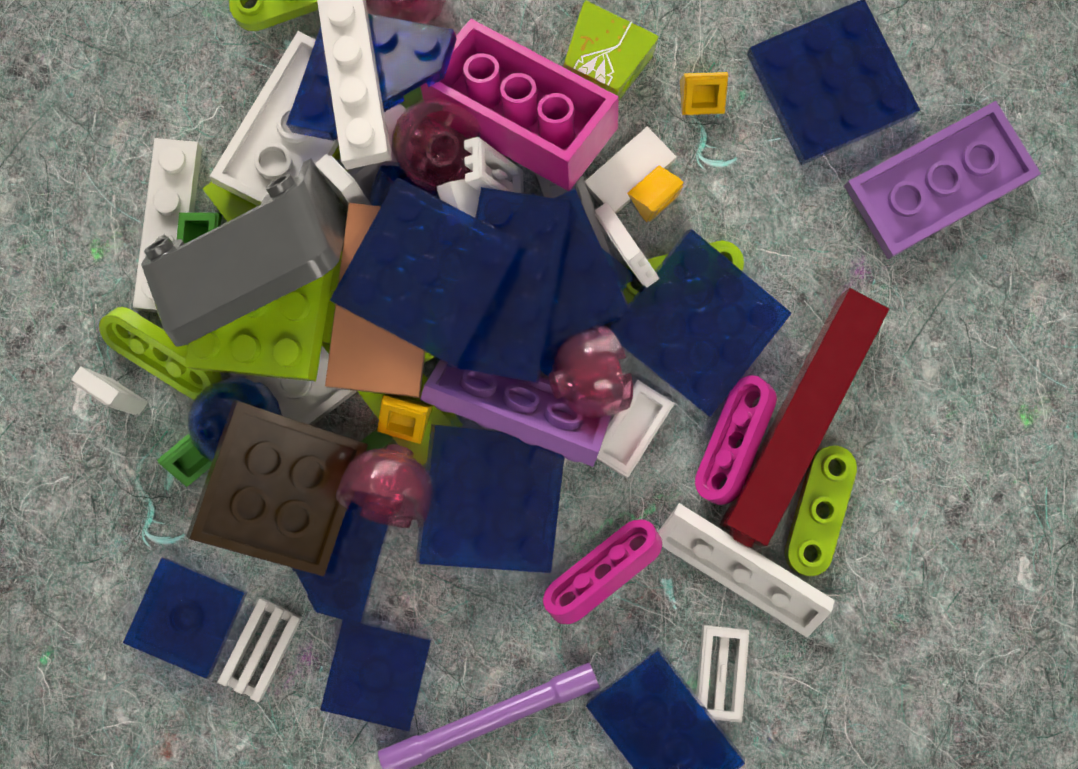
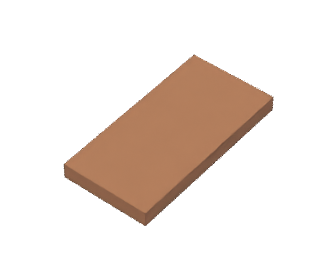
(360, 352)

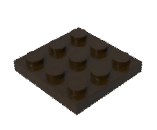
(274, 490)

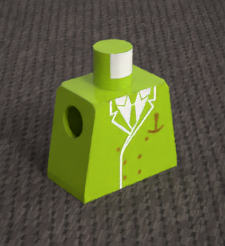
(608, 49)

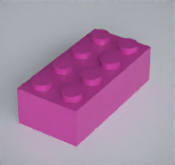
(528, 104)

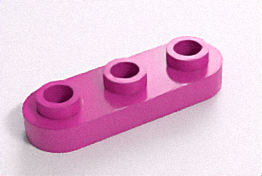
(735, 422)
(602, 571)

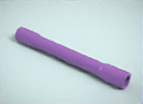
(421, 747)

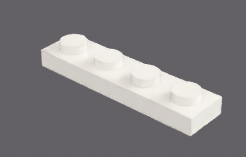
(354, 83)
(170, 192)
(745, 571)

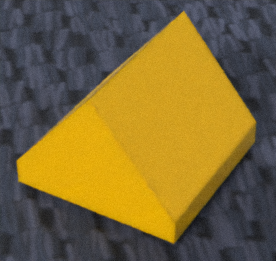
(703, 93)
(655, 192)
(403, 418)

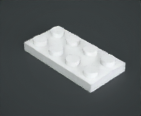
(263, 143)

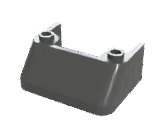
(248, 259)

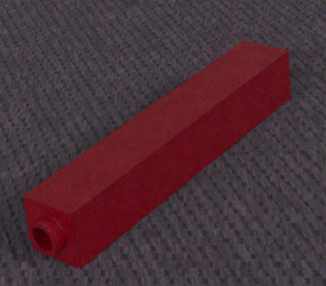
(804, 418)

